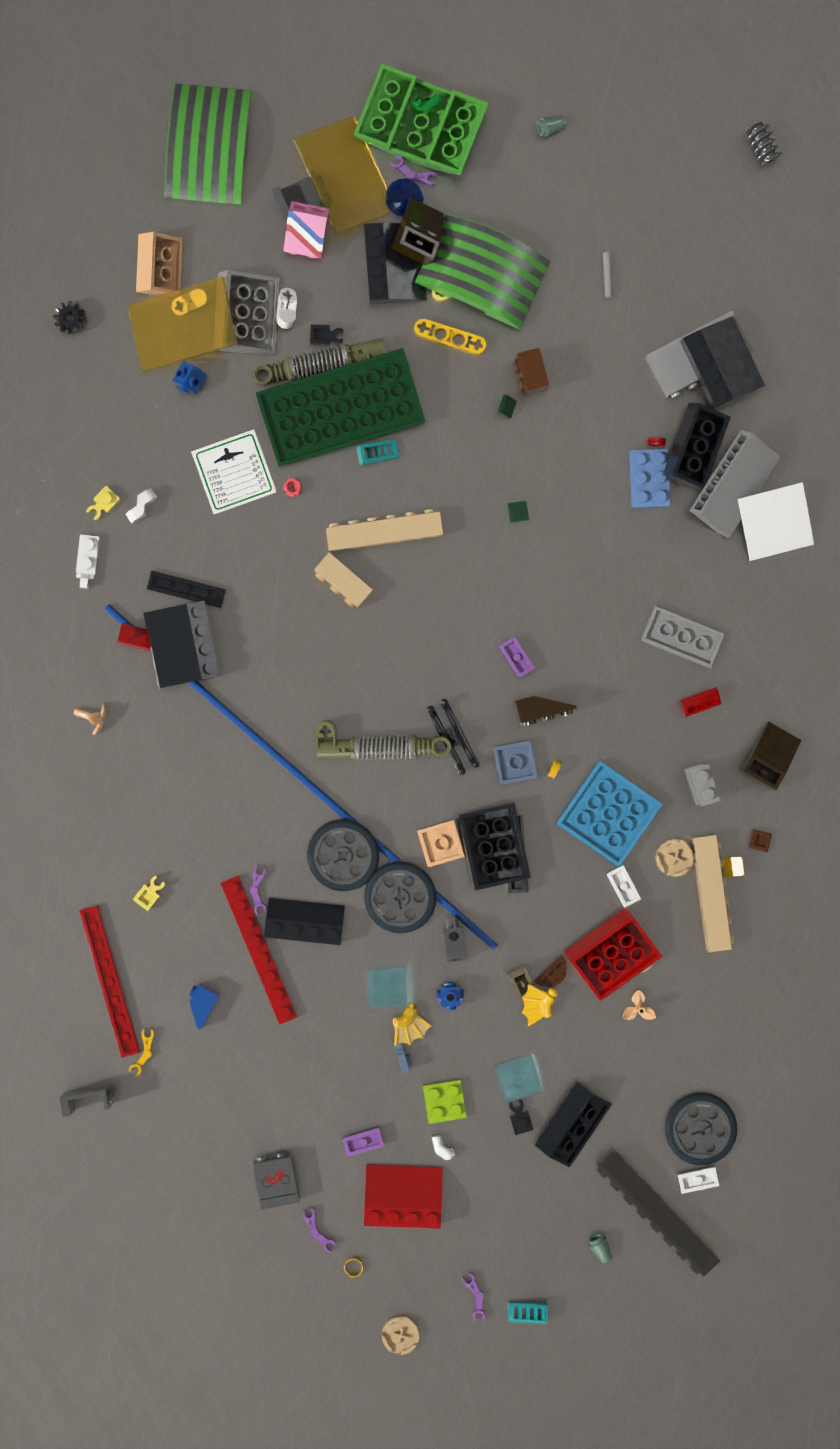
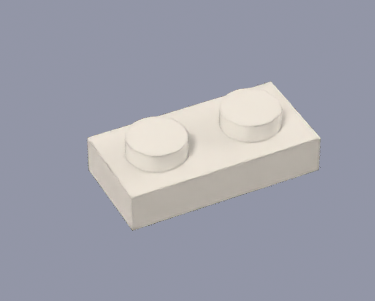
(623, 886)
(698, 1179)

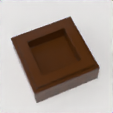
(760, 840)

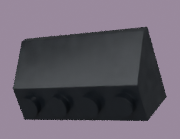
(304, 921)
(573, 1124)

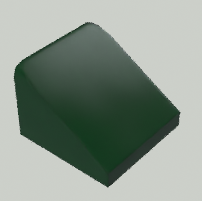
(507, 406)

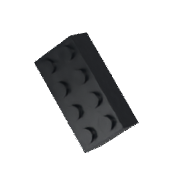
(696, 445)

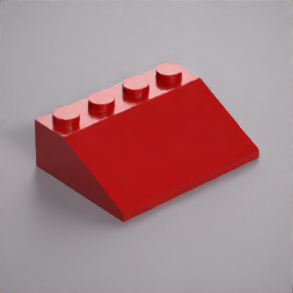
(613, 954)
(403, 1196)

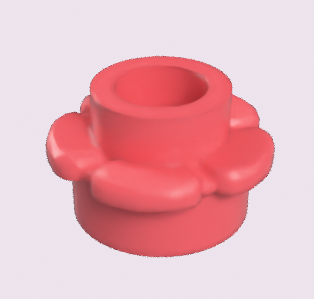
(292, 482)

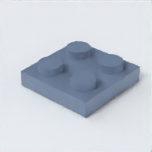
(515, 762)

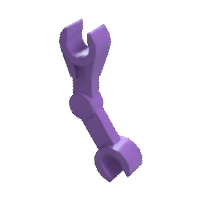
(423, 177)
(254, 890)
(314, 1231)
(472, 1285)

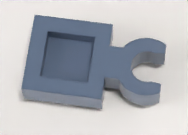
(404, 1060)

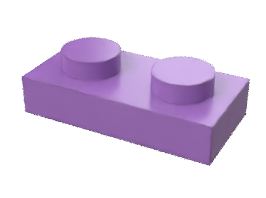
(516, 657)
(363, 1141)

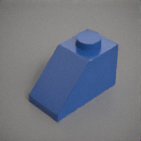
(202, 1003)

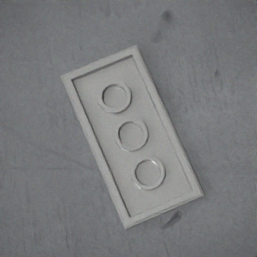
(683, 637)

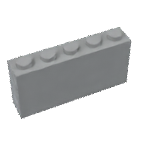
(673, 367)
(737, 476)

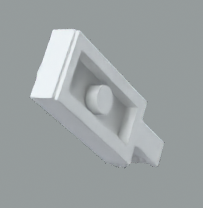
(87, 559)

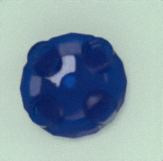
(399, 194)

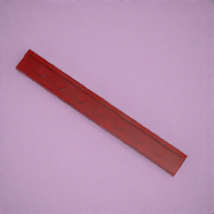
(109, 981)

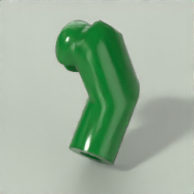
(426, 105)

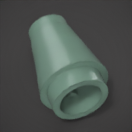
(549, 125)
(600, 1247)

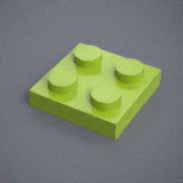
(444, 1101)

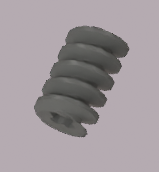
(763, 142)

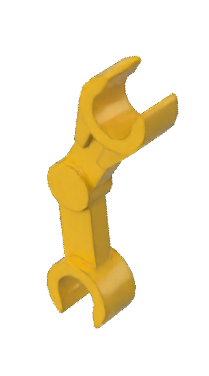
(147, 1051)

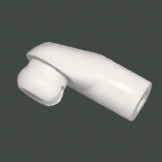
(442, 1151)

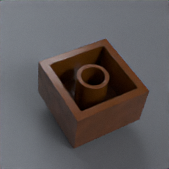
(531, 372)

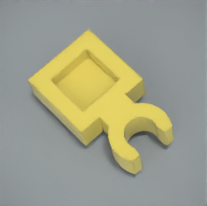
(105, 500)
(147, 895)

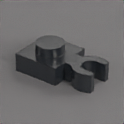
(322, 335)
(520, 1120)

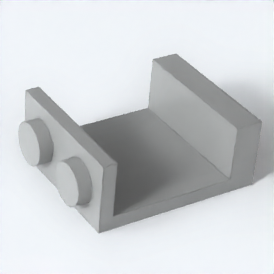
(702, 784)

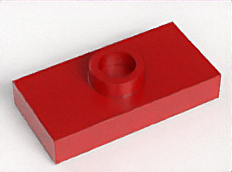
(700, 702)

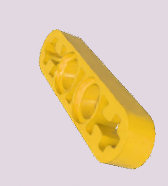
(449, 339)

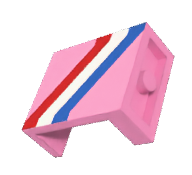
(305, 229)

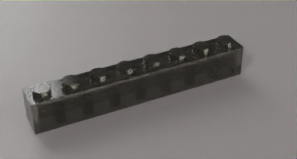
(659, 1213)

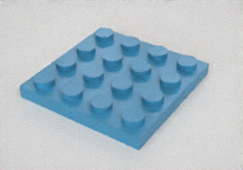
(609, 813)

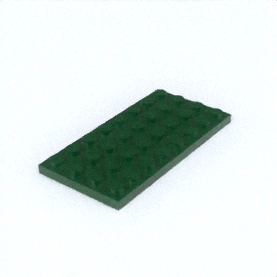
(340, 407)

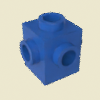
(189, 378)
(447, 988)

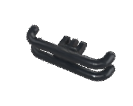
(455, 734)

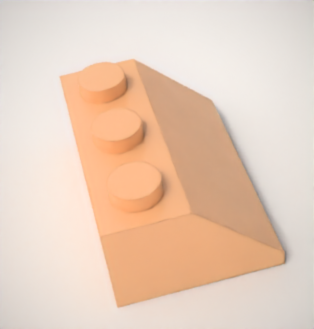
(159, 263)

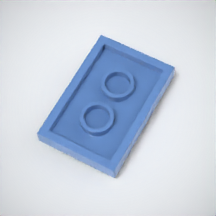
(647, 480)

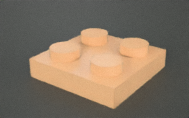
(440, 843)

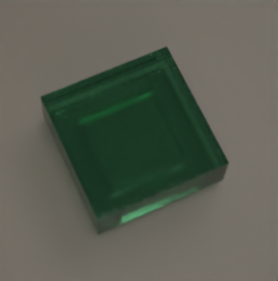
(518, 511)

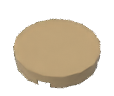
(674, 857)
(400, 1334)

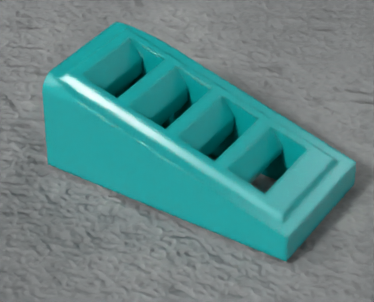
(376, 445)
(535, 1305)

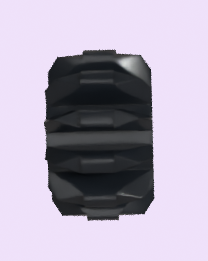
(69, 324)

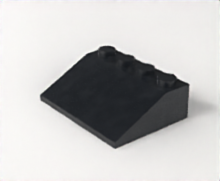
(390, 272)
(722, 362)
(181, 644)
(493, 846)

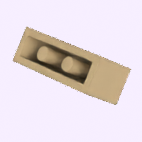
(342, 581)

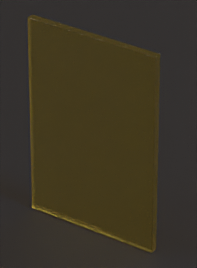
(343, 174)
(182, 324)

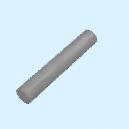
(607, 275)

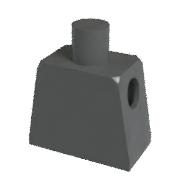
(454, 949)

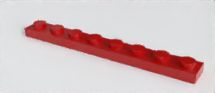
(258, 950)

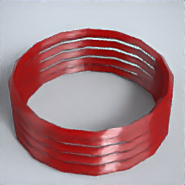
(658, 440)

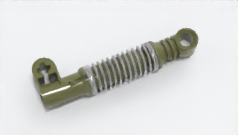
(319, 362)
(376, 747)

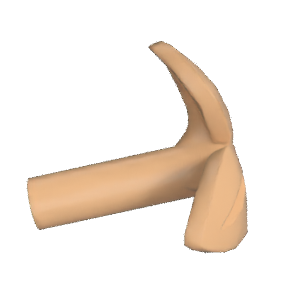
(94, 718)
(645, 1011)

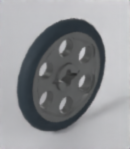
(318, 846)
(378, 911)
(724, 1117)

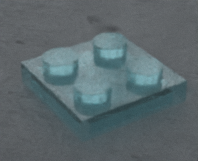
(387, 987)
(518, 1078)

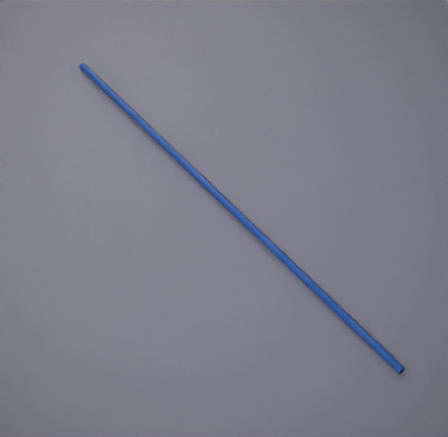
(315, 789)

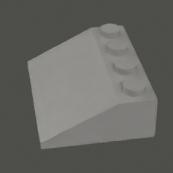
(253, 311)

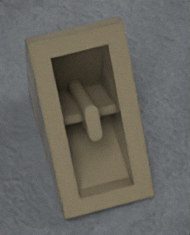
(520, 980)

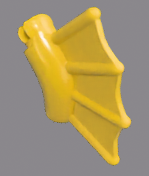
(538, 1003)
(409, 1026)

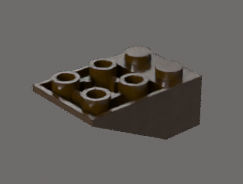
(419, 232)
(536, 707)
(771, 756)

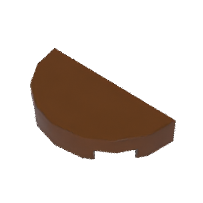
(553, 974)

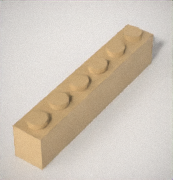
(385, 531)
(711, 893)

